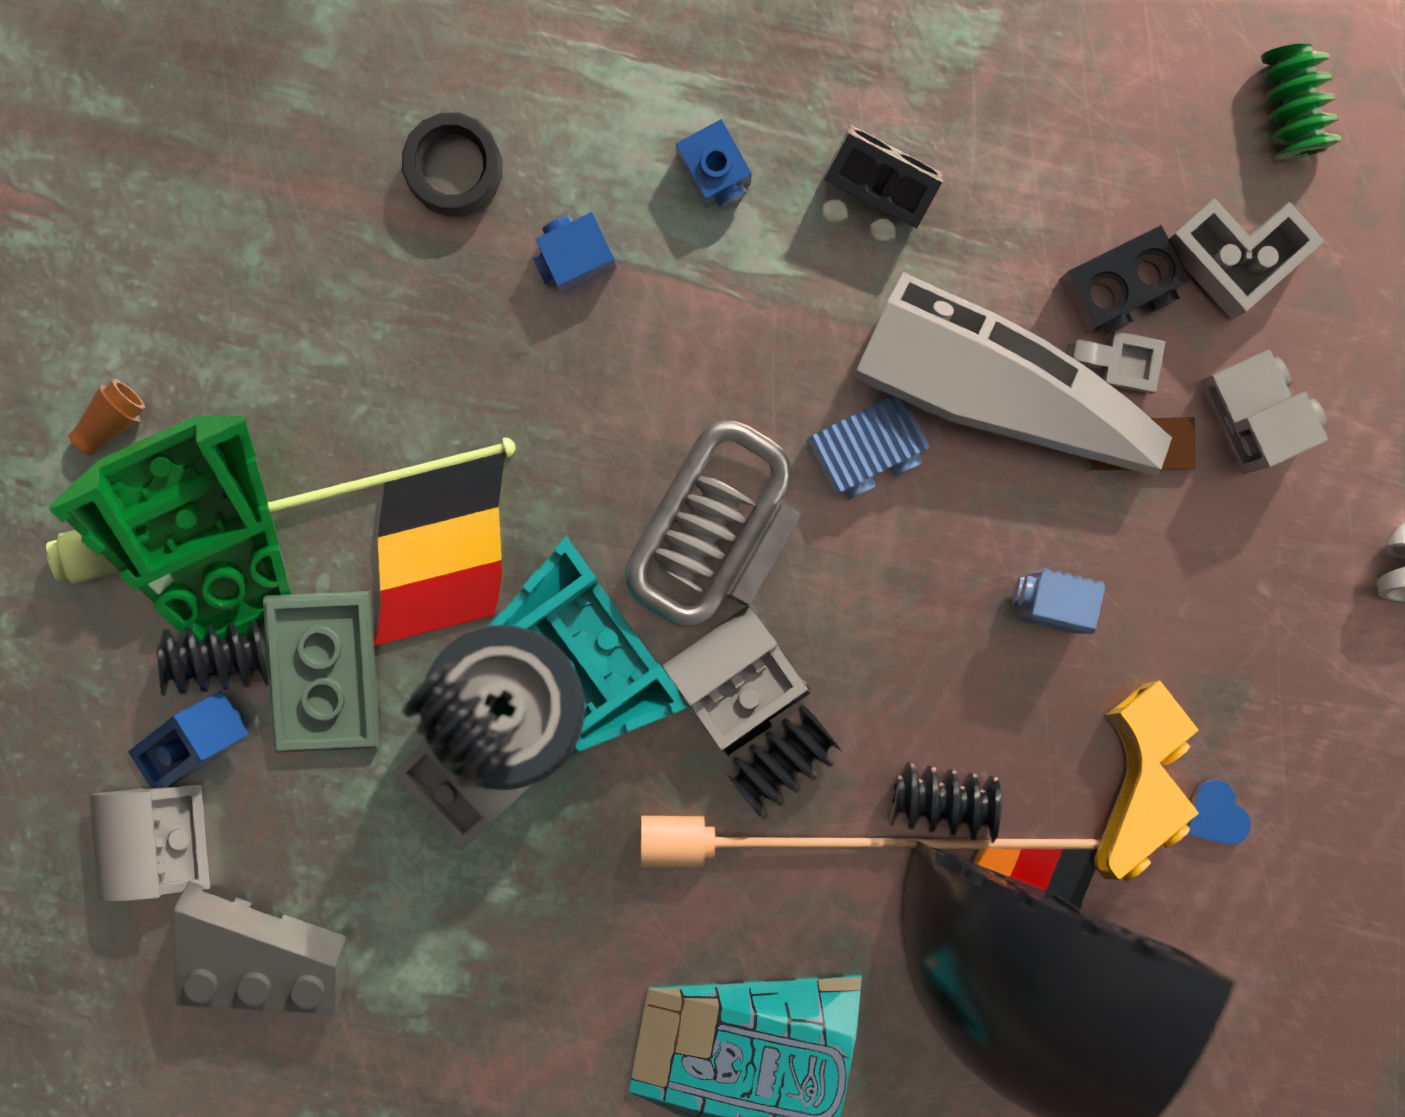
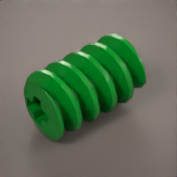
(1299, 100)

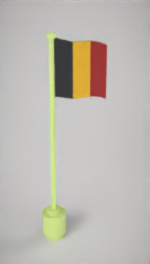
(433, 542)

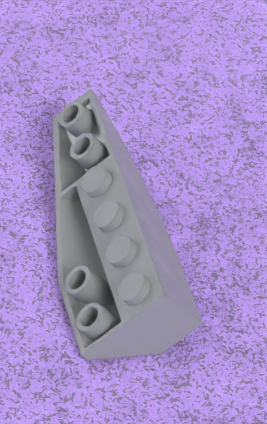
(1002, 380)

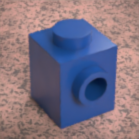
(714, 165)
(572, 252)

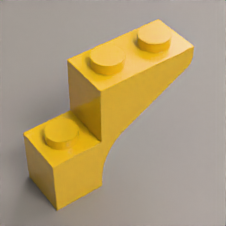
(1149, 804)

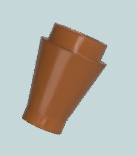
(106, 417)

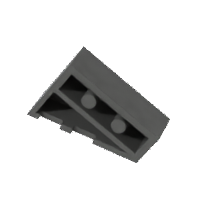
(253, 959)

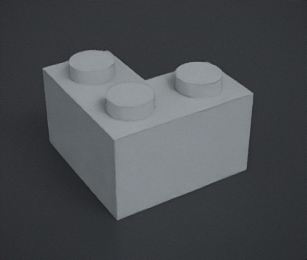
(1240, 266)
(1262, 415)

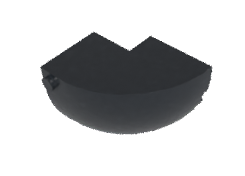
(1053, 999)

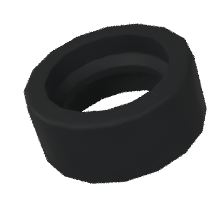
(452, 124)

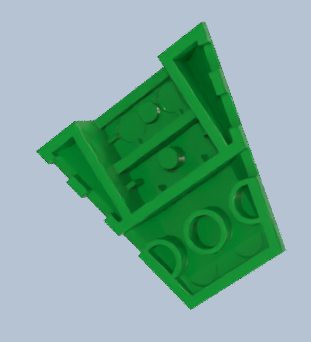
(184, 523)

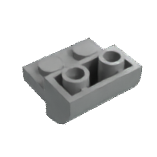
(735, 677)
(456, 809)
(149, 841)

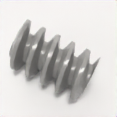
(701, 531)

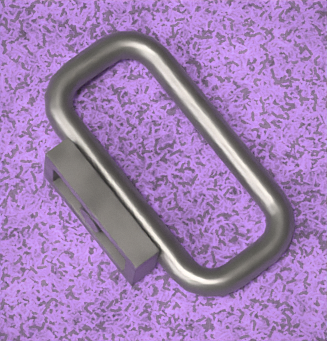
(751, 552)

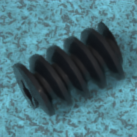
(211, 658)
(458, 727)
(783, 761)
(947, 801)

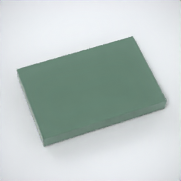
(322, 671)

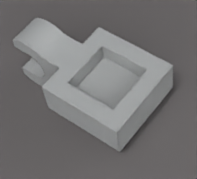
(1127, 361)

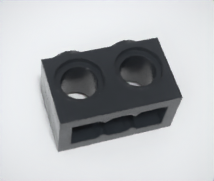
(883, 176)
(1120, 272)

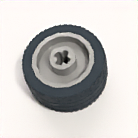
(541, 687)

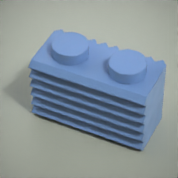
(868, 445)
(1059, 600)

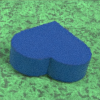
(1218, 814)

